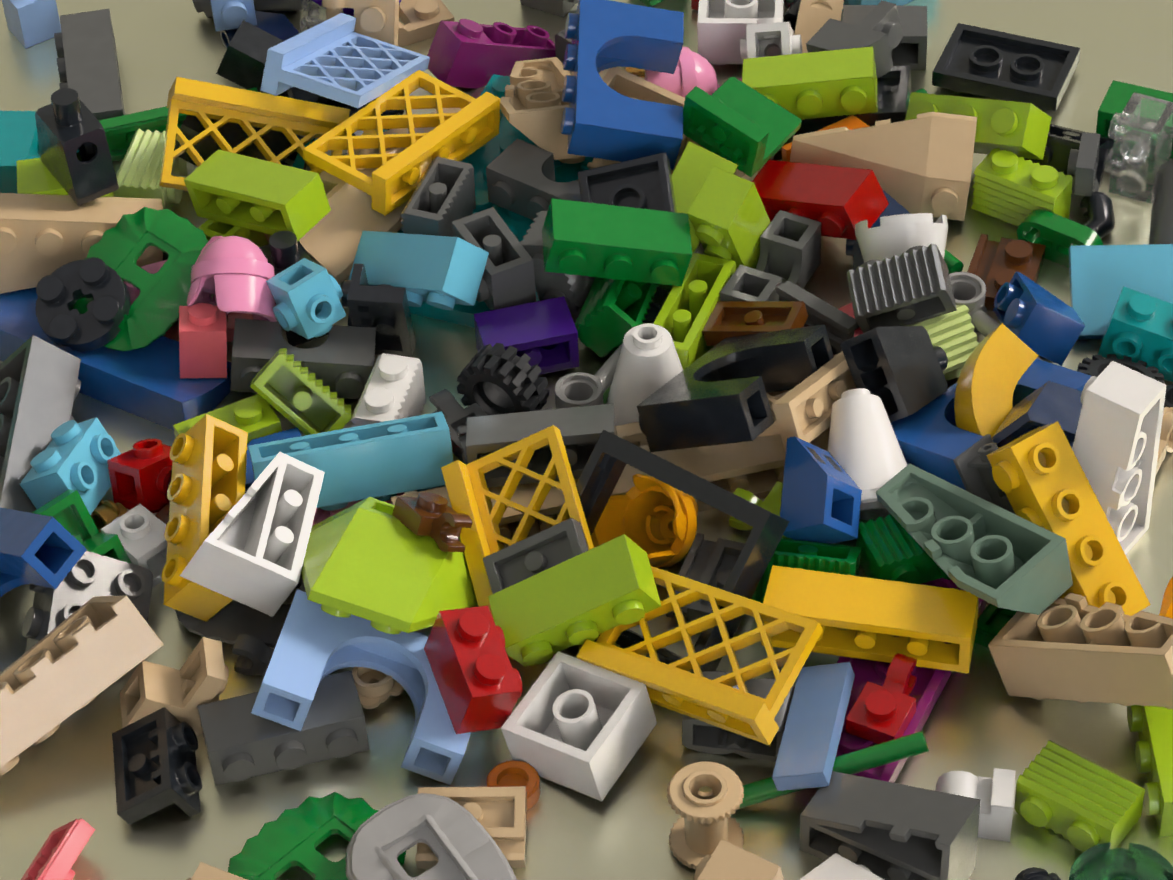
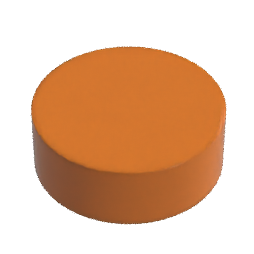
(516, 774)

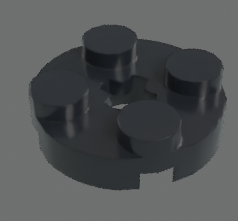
(67, 285)

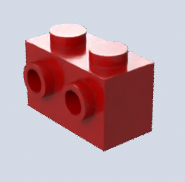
(472, 669)

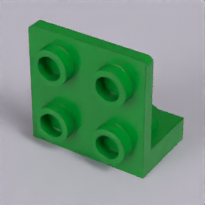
(738, 124)

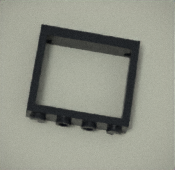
(599, 481)

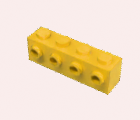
(202, 490)
(1054, 493)
(874, 613)

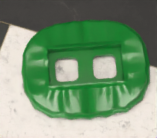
(160, 292)
(295, 836)

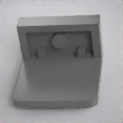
(89, 578)

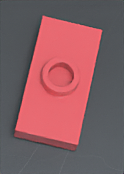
(60, 852)

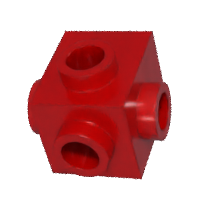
(142, 475)

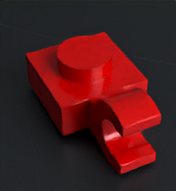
(885, 710)

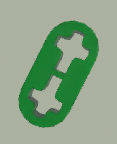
(1056, 233)

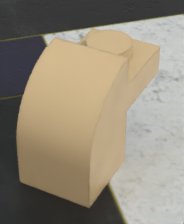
(179, 691)

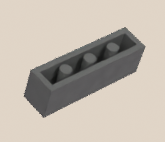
(90, 61)

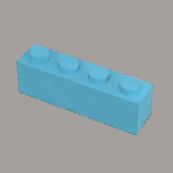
(369, 458)

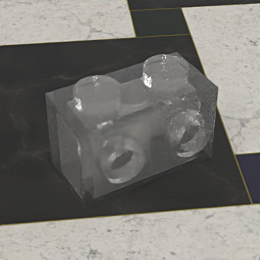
(1140, 146)

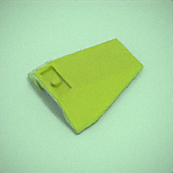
(382, 571)

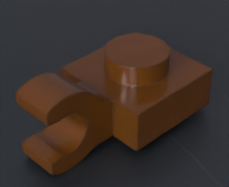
(434, 518)

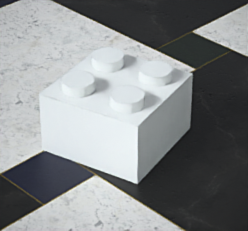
(724, 24)
(580, 725)

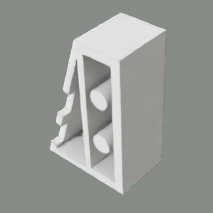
(262, 539)

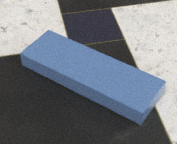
(813, 727)

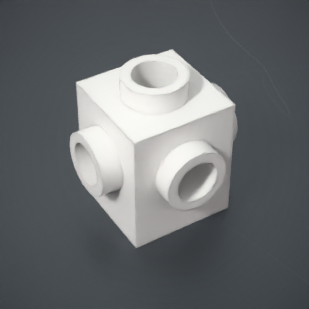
(766, 34)

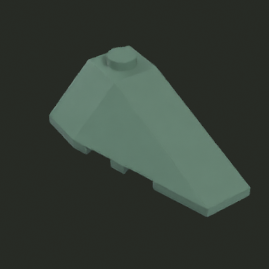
(979, 542)

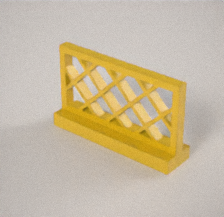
(249, 111)
(399, 173)
(470, 495)
(693, 694)

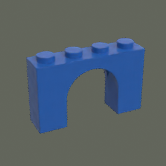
(599, 118)
(931, 435)
(34, 550)

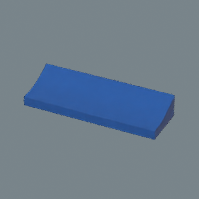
(135, 381)

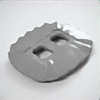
(444, 825)

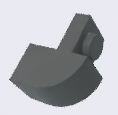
(878, 29)

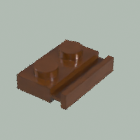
(999, 261)

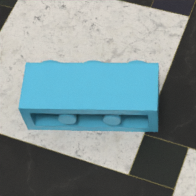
(428, 266)

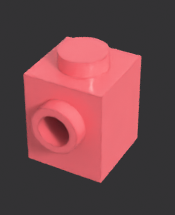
(202, 341)

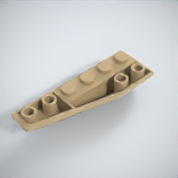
(337, 235)

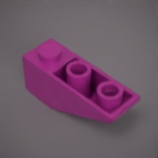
(472, 52)

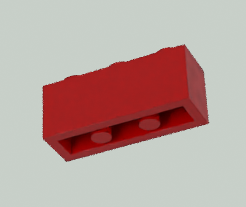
(822, 193)

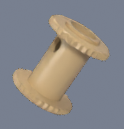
(704, 814)

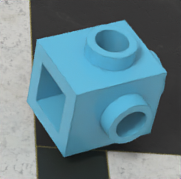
(306, 299)

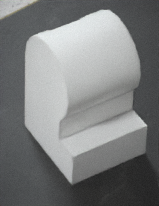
(995, 797)

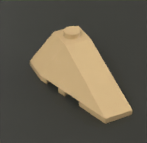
(536, 105)
(916, 161)

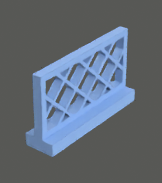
(338, 63)

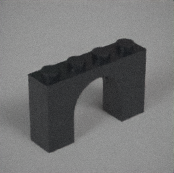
(245, 66)
(725, 390)

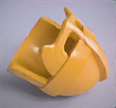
(653, 517)

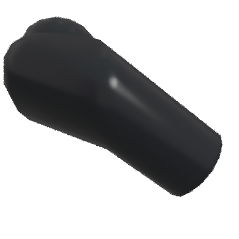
(1099, 213)

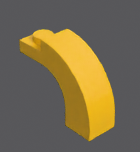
(989, 381)

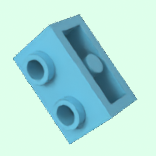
(74, 462)

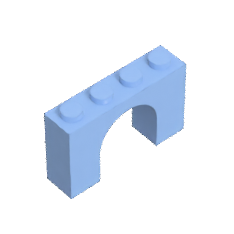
(320, 643)

